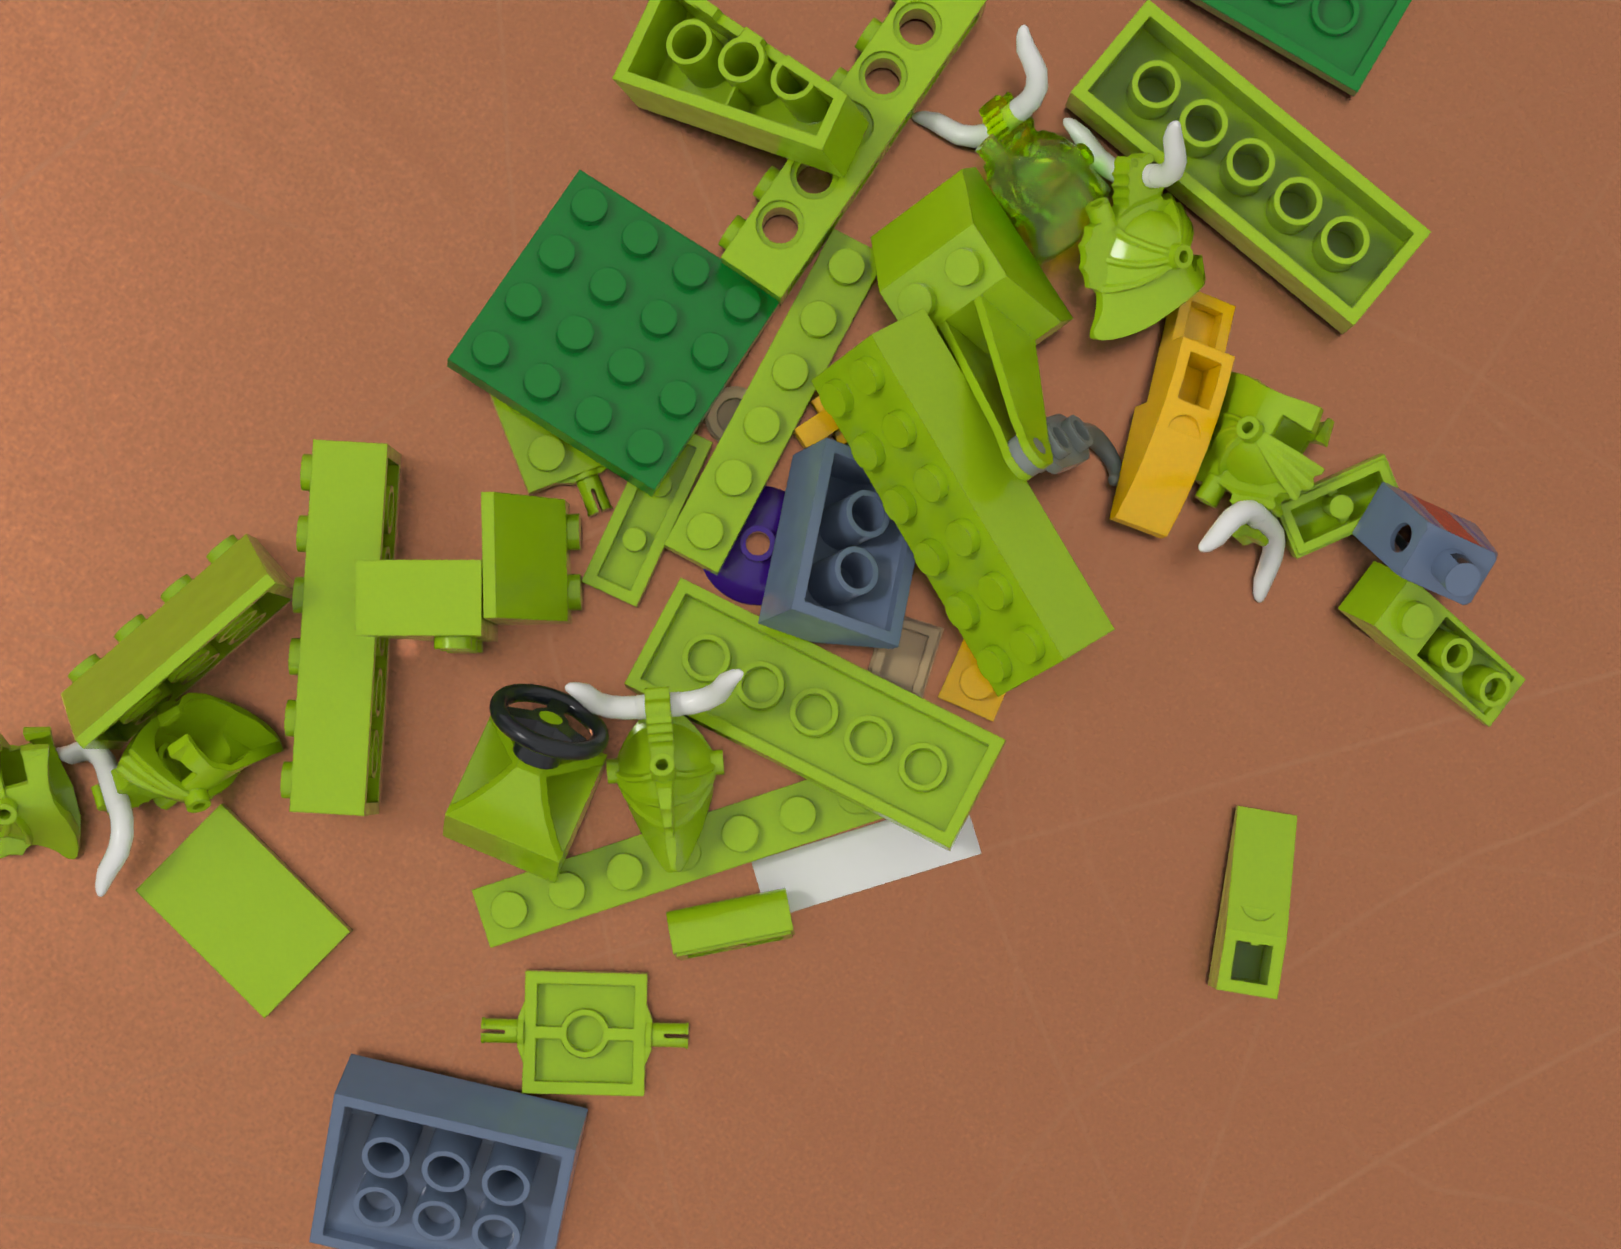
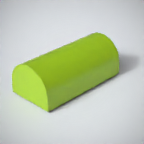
(1332, 506)
(730, 924)

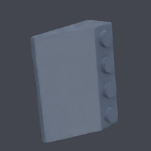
(442, 1163)

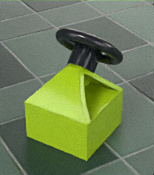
(529, 780)

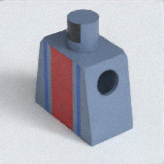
(1444, 549)

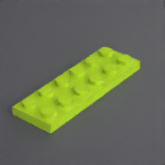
(821, 715)

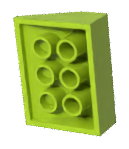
(177, 644)

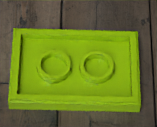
(243, 910)

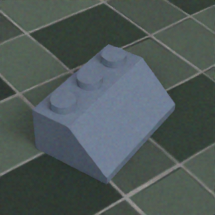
(836, 556)

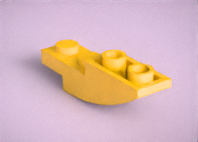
(1179, 417)

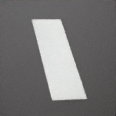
(856, 862)

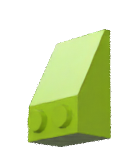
(529, 559)

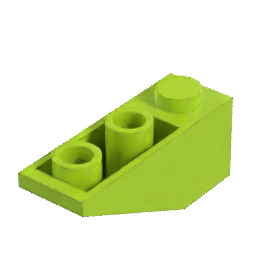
(1431, 642)
(1255, 904)

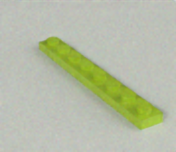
(631, 871)

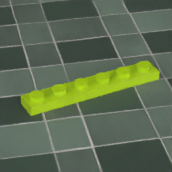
(773, 403)

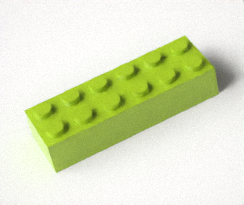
(1249, 168)
(960, 504)
(340, 675)

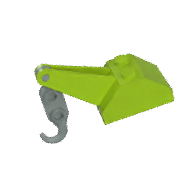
(991, 309)

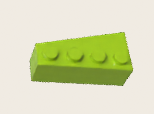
(731, 82)

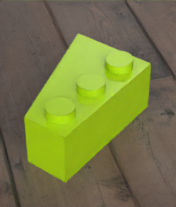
(423, 603)

